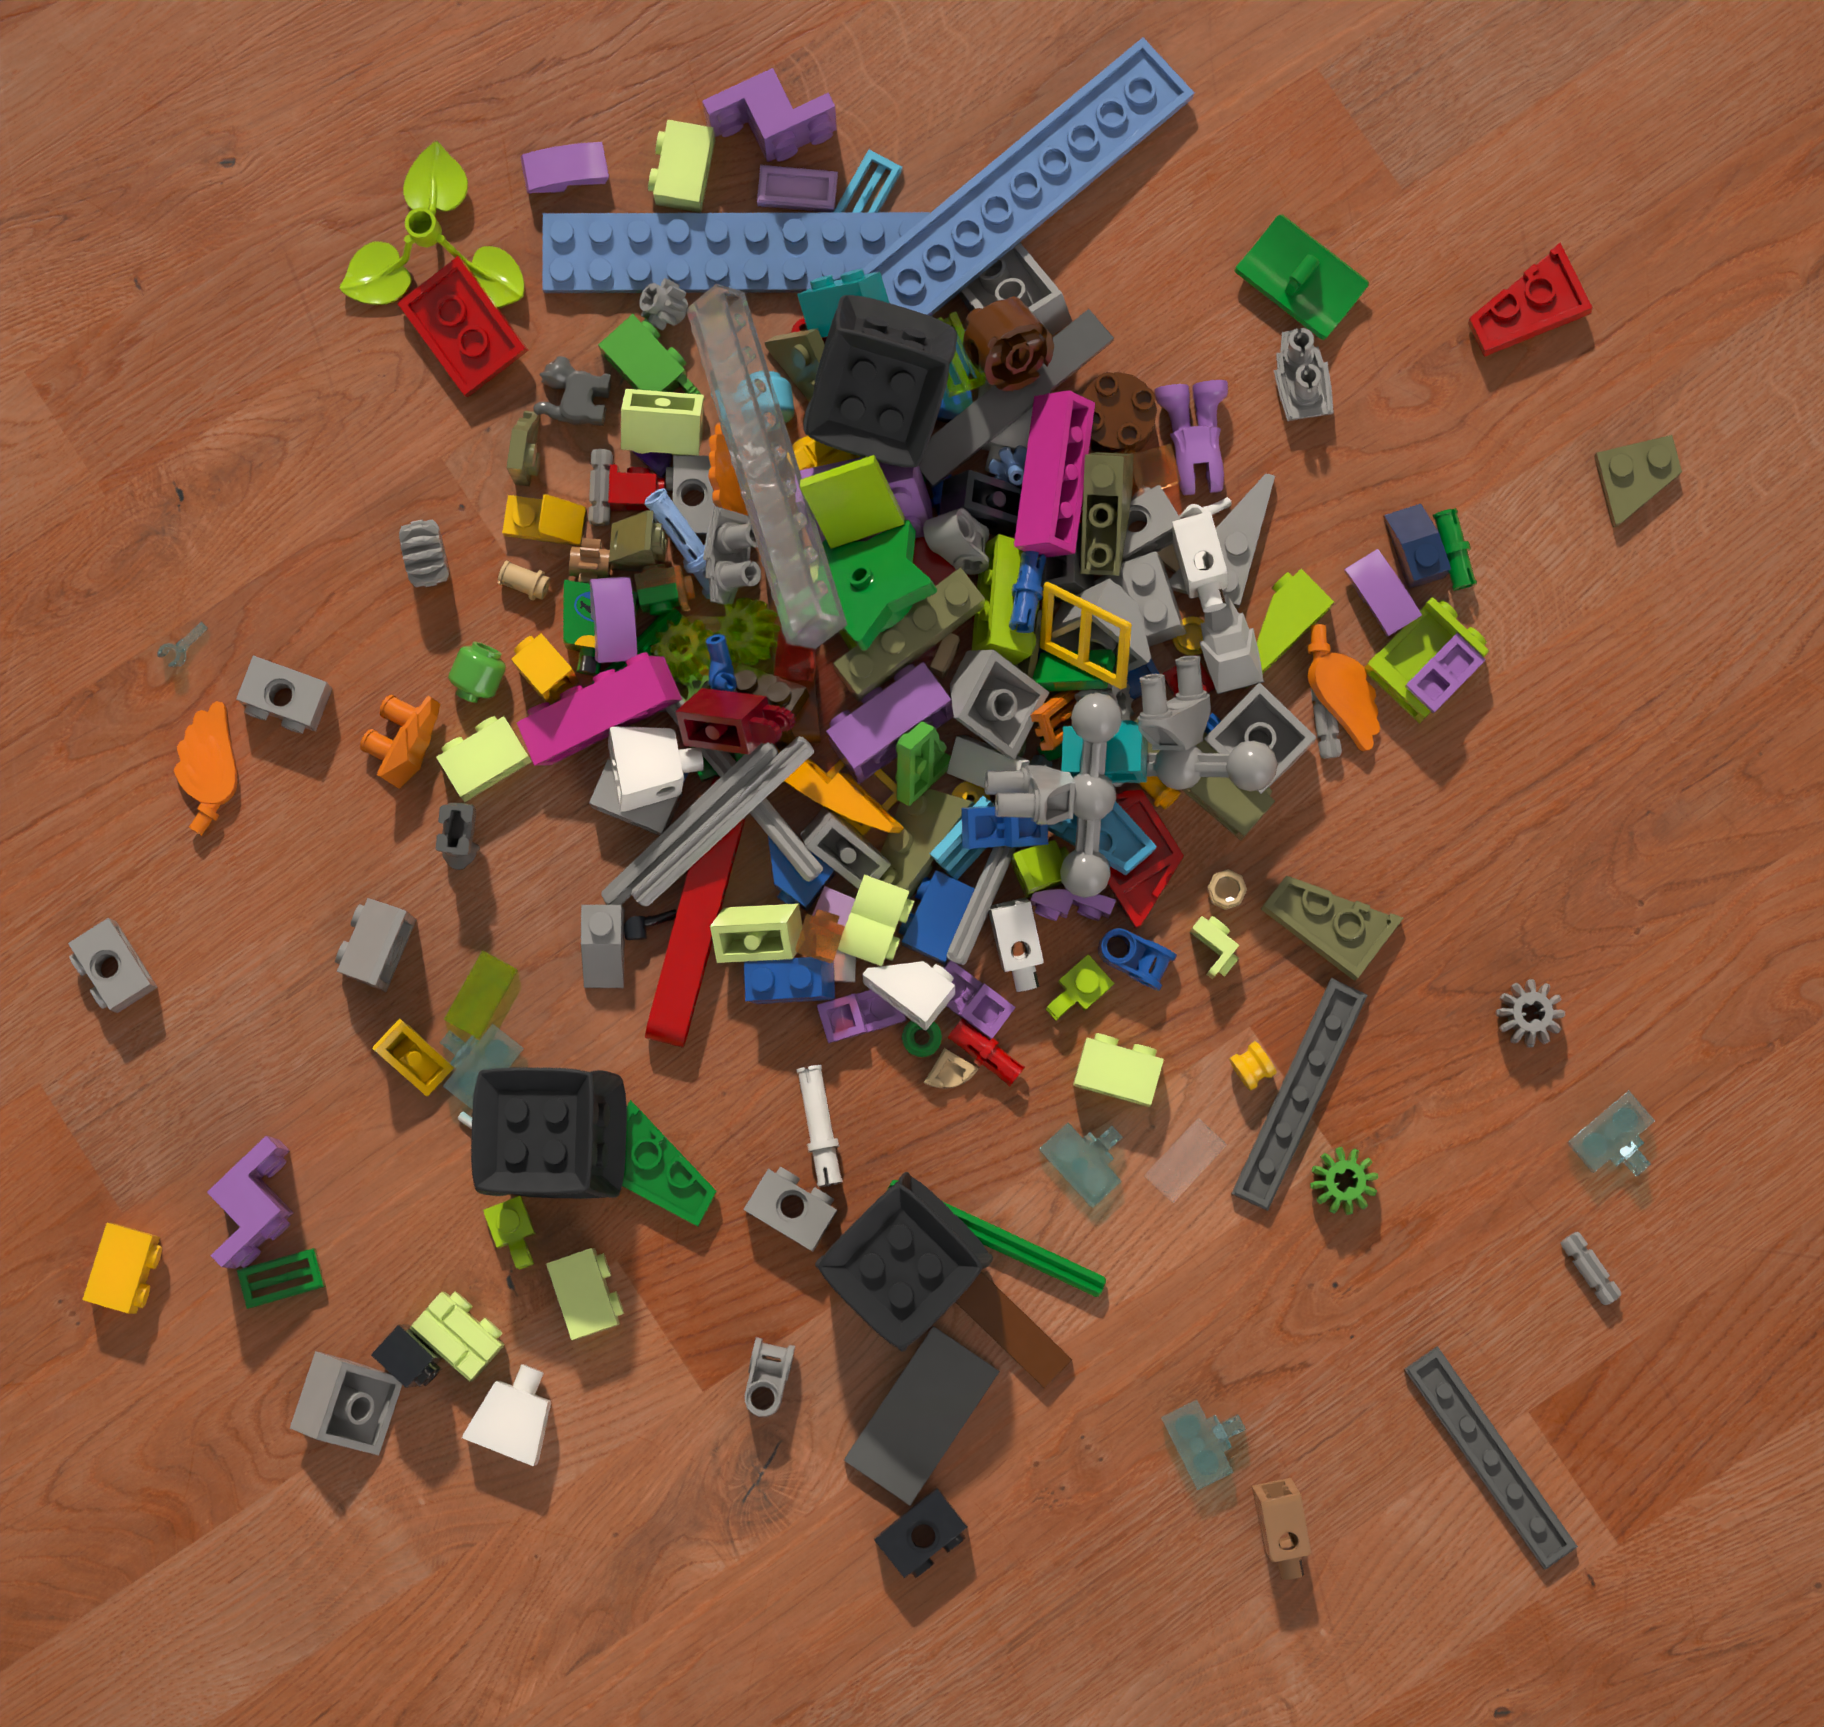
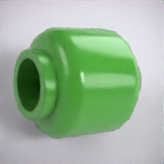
(477, 672)

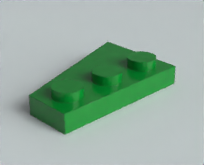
(661, 1172)

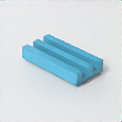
(884, 164)
(960, 859)

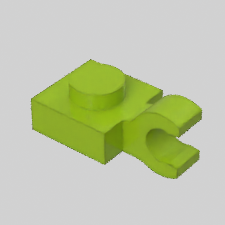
(1082, 985)
(510, 1226)

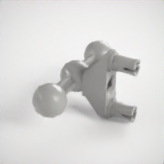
(1179, 726)
(1054, 795)

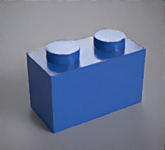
(936, 917)
(789, 980)

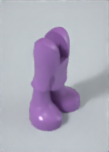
(1198, 442)

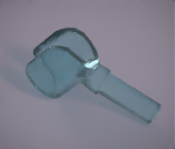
(181, 647)

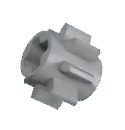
(663, 304)

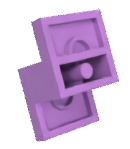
(770, 116)
(251, 1203)

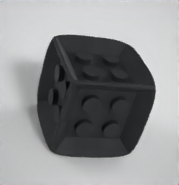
(880, 381)
(548, 1133)
(904, 1262)

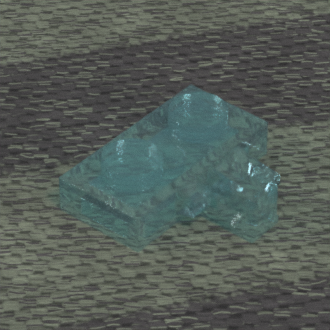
(490, 1052)
(1615, 1136)
(1084, 1161)
(1202, 1442)

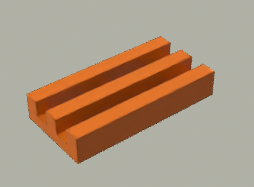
(1054, 709)

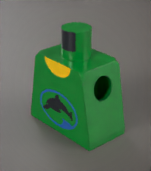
(579, 627)

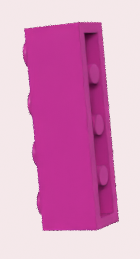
(1054, 474)
(588, 713)

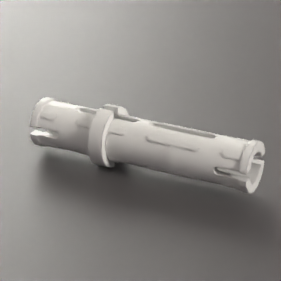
(822, 1143)

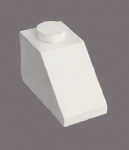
(913, 989)

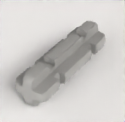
(599, 487)
(1327, 730)
(1591, 1268)

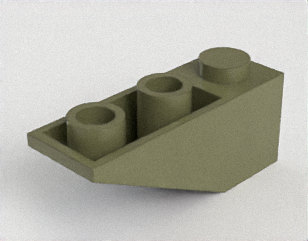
(1105, 511)
(637, 543)

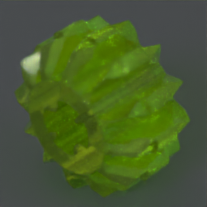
(748, 630)
(675, 640)

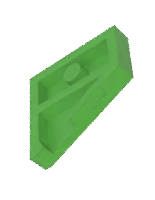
(919, 762)

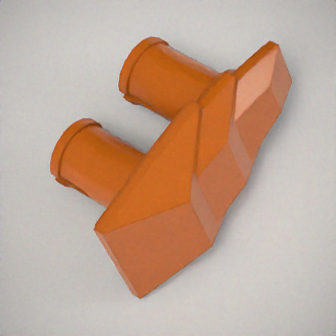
(406, 752)

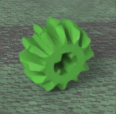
(1348, 1193)

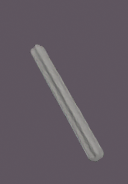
(699, 812)
(765, 815)
(722, 821)
(983, 895)

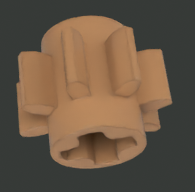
(589, 561)

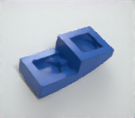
(984, 829)

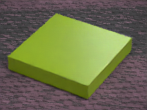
(852, 501)

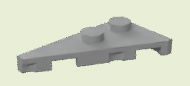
(1238, 539)

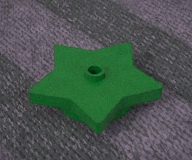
(877, 581)

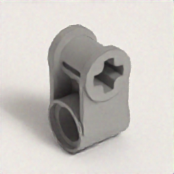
(958, 540)
(768, 1374)

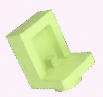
(1214, 935)

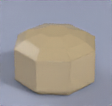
(1226, 889)

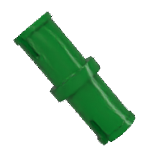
(1455, 548)

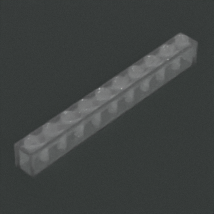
(766, 467)

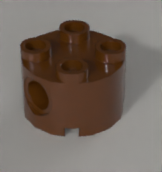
(1007, 343)
(1122, 413)

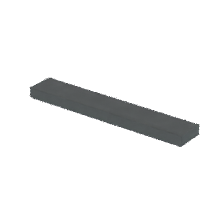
(1000, 409)
(1299, 1094)
(1490, 1458)

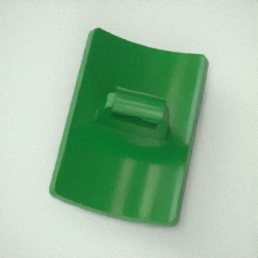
(1302, 277)

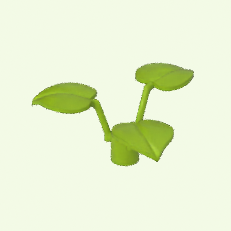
(432, 183)

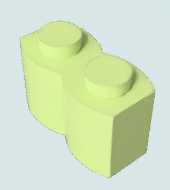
(874, 921)

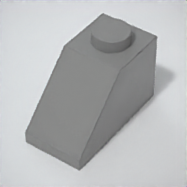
(843, 847)
(603, 945)

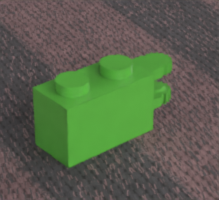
(643, 359)

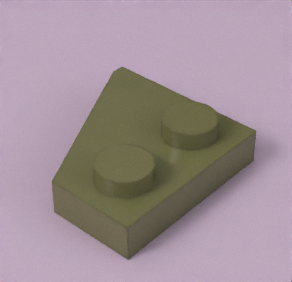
(799, 357)
(523, 455)
(1636, 474)

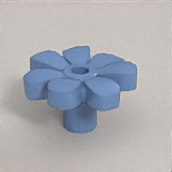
(1011, 465)

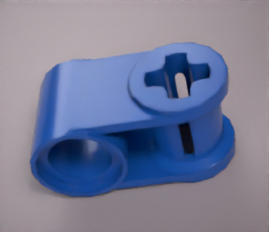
(1138, 958)

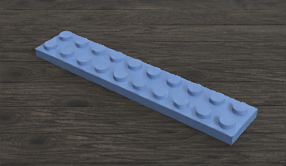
(1031, 180)
(711, 248)

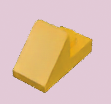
(544, 519)
(413, 1057)

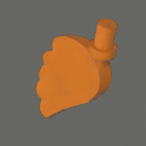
(723, 476)
(1343, 689)
(207, 764)

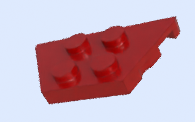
(1145, 883)

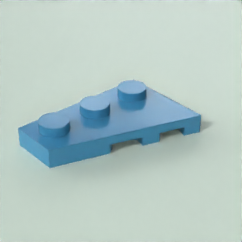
(1120, 839)

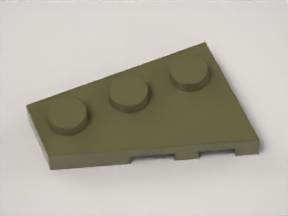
(924, 826)
(1334, 927)

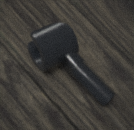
(636, 926)

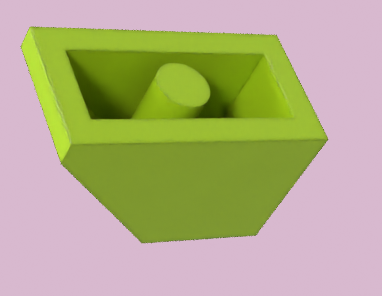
(1039, 867)

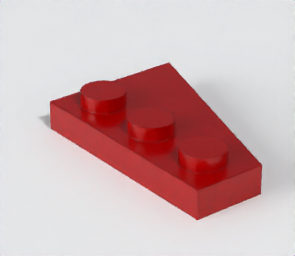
(1535, 304)

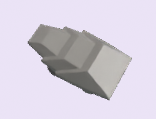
(1302, 377)
(728, 555)
(1230, 649)

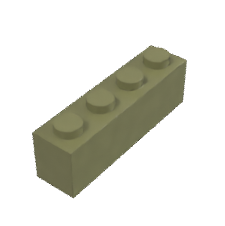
(912, 636)
(1223, 800)

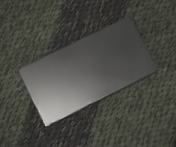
(921, 1415)

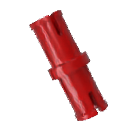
(986, 1052)

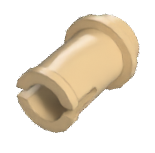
(524, 580)

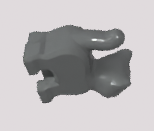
(580, 390)
(457, 835)

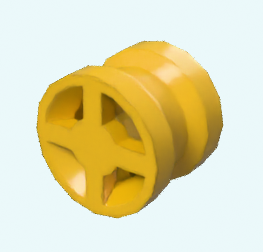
(1252, 1065)

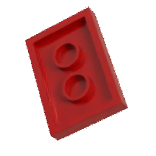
(462, 326)

